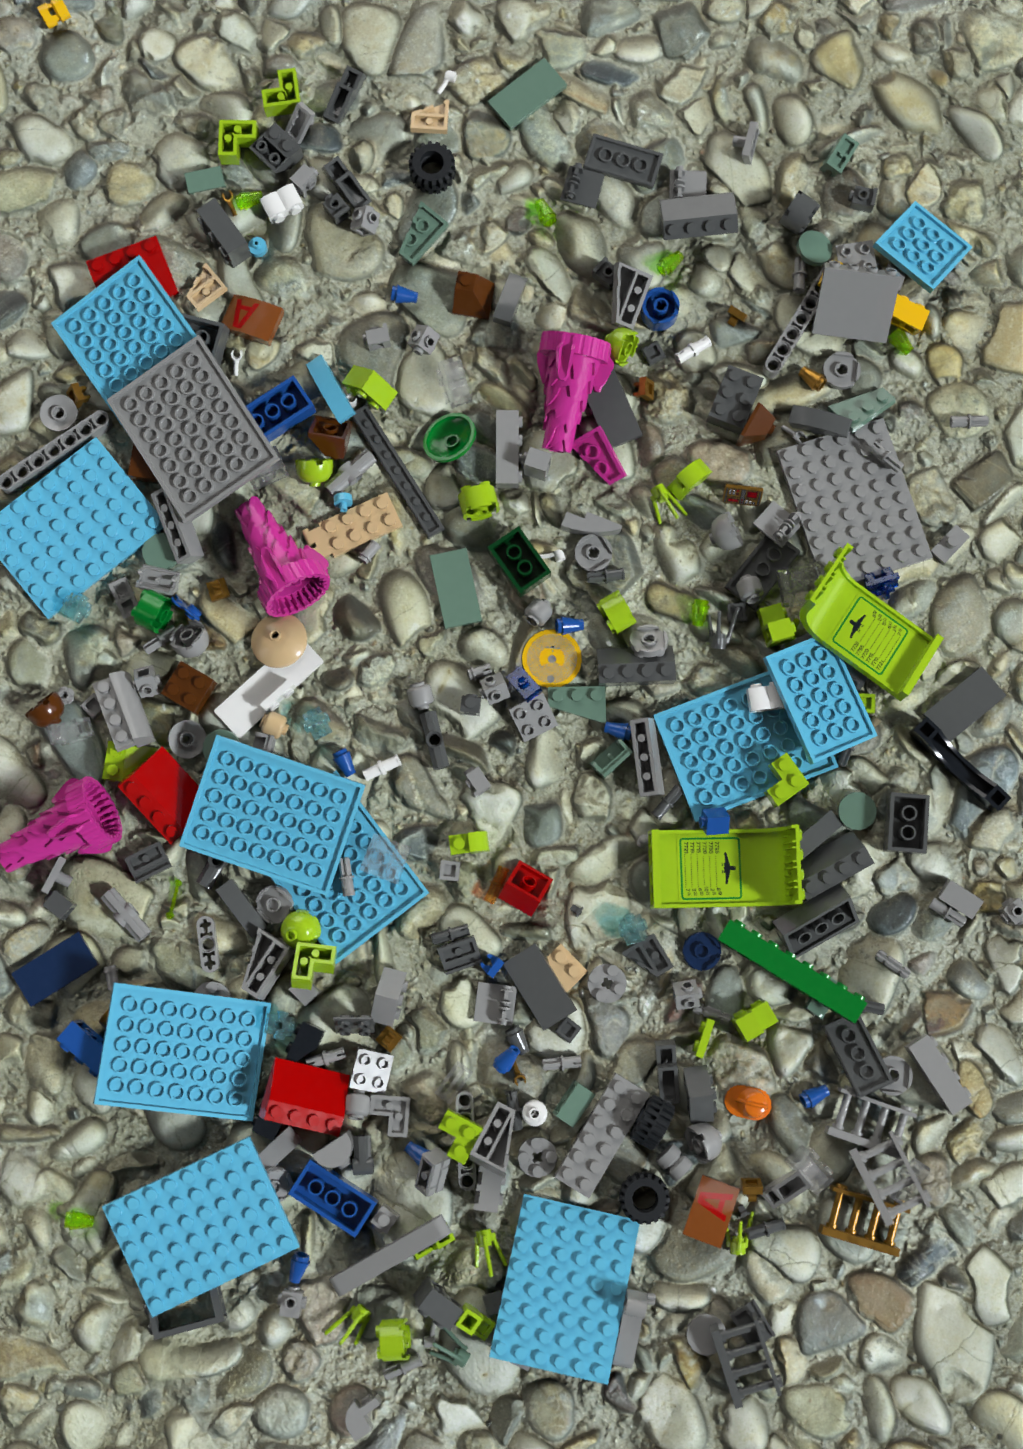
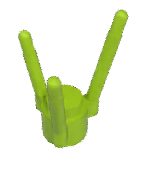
(661, 494)
(484, 1238)
(738, 1243)
(360, 1315)

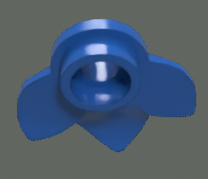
(191, 611)

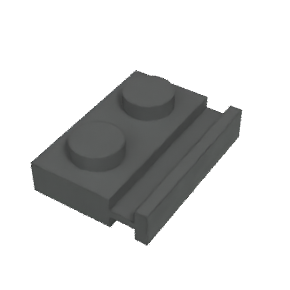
(148, 862)
(459, 954)
(743, 1316)

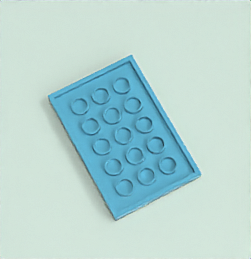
(819, 699)

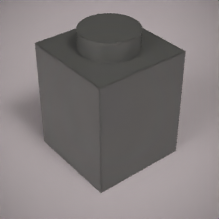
(59, 904)

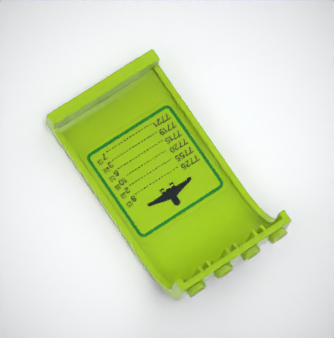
(866, 630)
(725, 869)

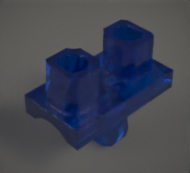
(882, 585)

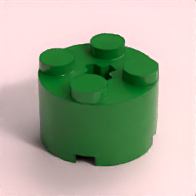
(152, 611)

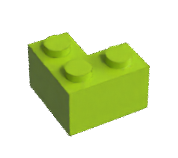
(285, 98)
(233, 136)
(369, 386)
(775, 625)
(789, 778)
(311, 959)
(754, 1020)
(465, 1133)

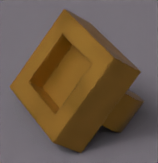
(736, 315)
(646, 389)
(75, 393)
(218, 589)
(389, 1038)
(751, 1187)

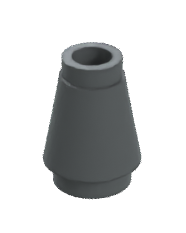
(516, 1037)

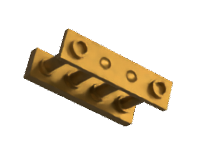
(850, 1233)

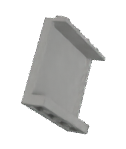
(856, 302)

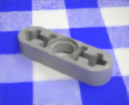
(202, 950)

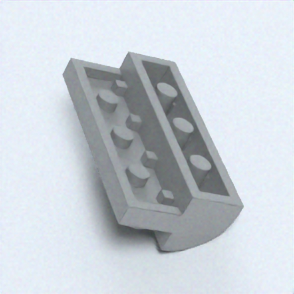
(123, 711)

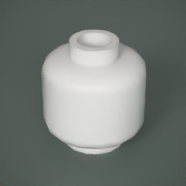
(534, 1105)

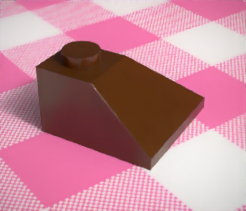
(473, 296)
(757, 426)
(330, 436)

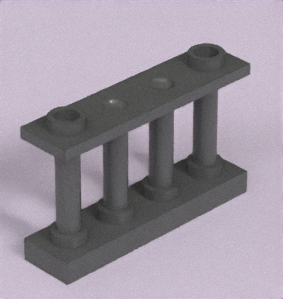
(732, 1374)

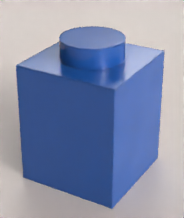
(714, 821)

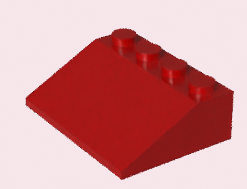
(149, 249)
(161, 793)
(305, 1097)

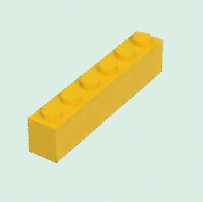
(906, 314)

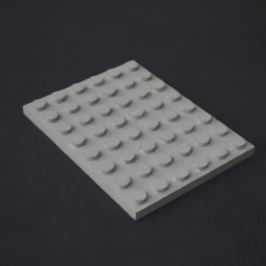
(193, 429)
(854, 500)

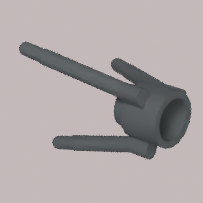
(718, 640)

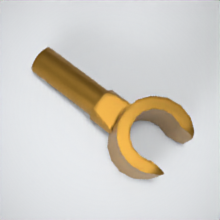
(230, 202)
(517, 1073)

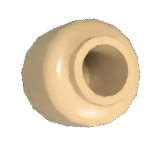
(274, 724)

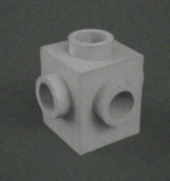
(365, 220)
(423, 340)
(146, 681)
(494, 688)
(1008, 914)
(686, 994)
(289, 1308)

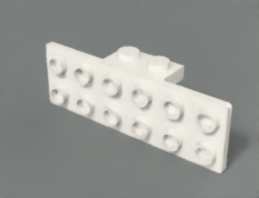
(265, 692)

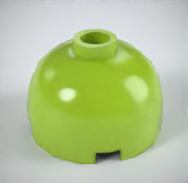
(623, 344)
(314, 470)
(300, 927)

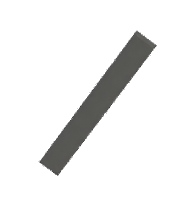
(397, 472)

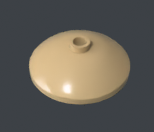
(285, 648)

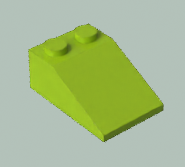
(122, 763)

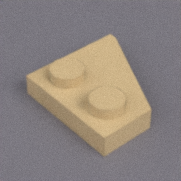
(431, 119)
(205, 289)
(566, 967)

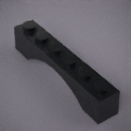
(937, 744)
(307, 1040)

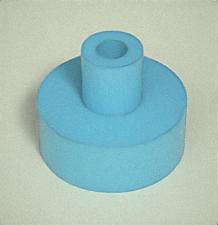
(257, 247)
(343, 501)

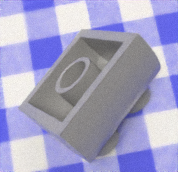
(336, 1152)

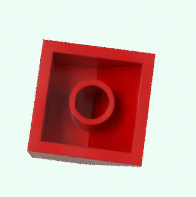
(525, 888)

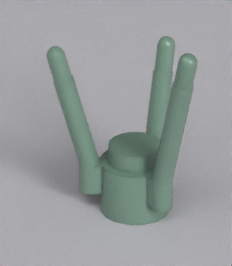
(458, 1356)

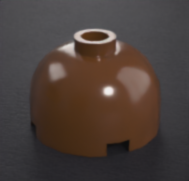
(47, 711)

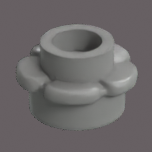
(69, 692)

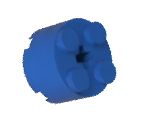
(668, 310)

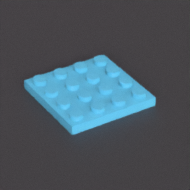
(922, 247)

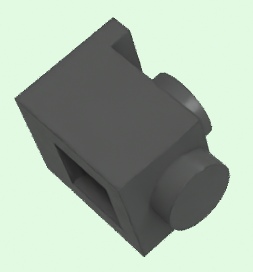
(862, 204)
(338, 213)
(600, 275)
(470, 705)

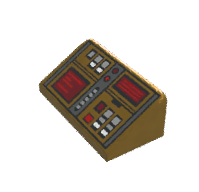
(742, 495)

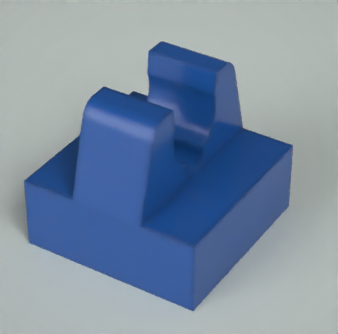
(494, 967)

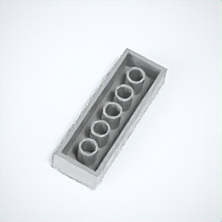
(601, 1135)

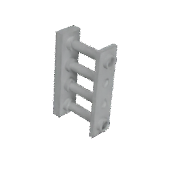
(856, 1135)
(880, 1194)

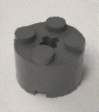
(799, 213)

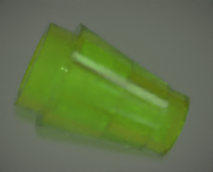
(248, 199)
(546, 215)
(669, 263)
(900, 341)
(699, 612)
(78, 1220)

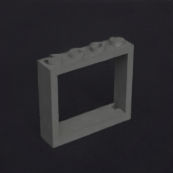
(219, 1310)

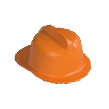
(748, 1102)

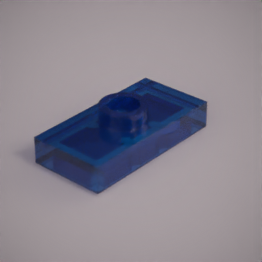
(524, 684)

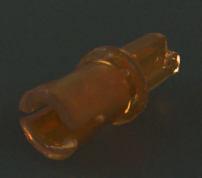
(496, 884)

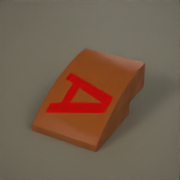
(253, 319)
(711, 1211)

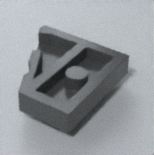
(650, 955)

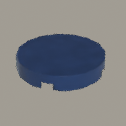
(701, 951)

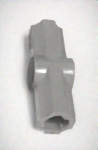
(350, 472)
(126, 914)

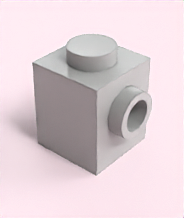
(384, 1219)

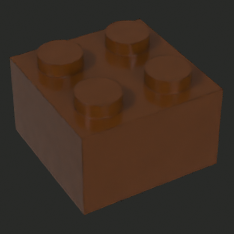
(189, 688)

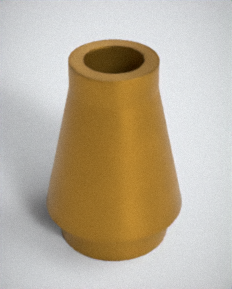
(813, 379)

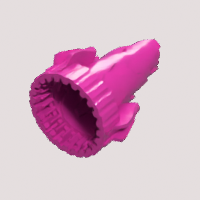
(569, 370)
(287, 575)
(79, 820)

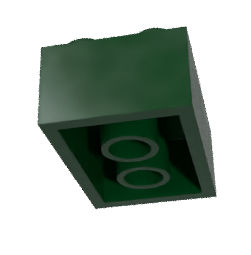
(519, 561)

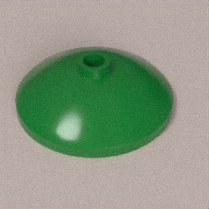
(449, 437)

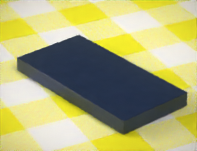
(55, 969)

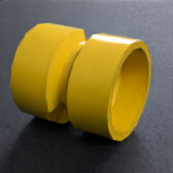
(60, 10)

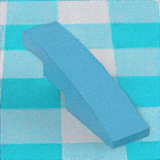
(330, 389)

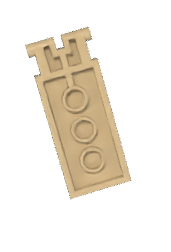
(355, 527)

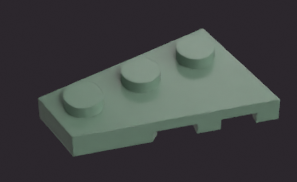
(423, 233)
(863, 407)
(581, 701)

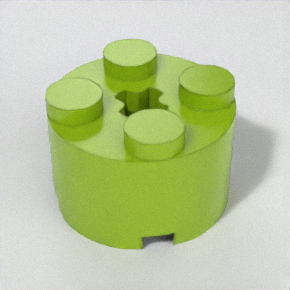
(478, 501)
(617, 611)
(393, 1339)

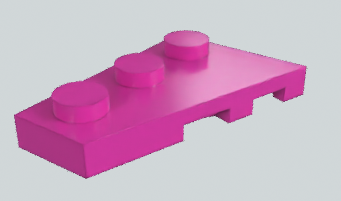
(599, 454)

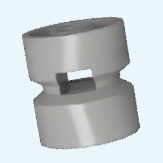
(674, 1162)

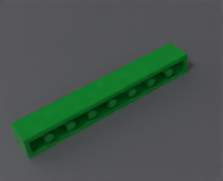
(793, 972)

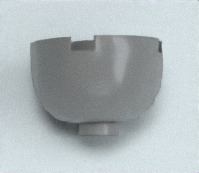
(725, 532)
(190, 639)
(705, 1141)

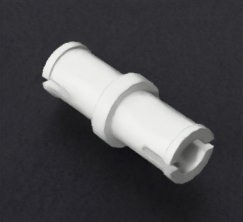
(693, 349)
(381, 767)

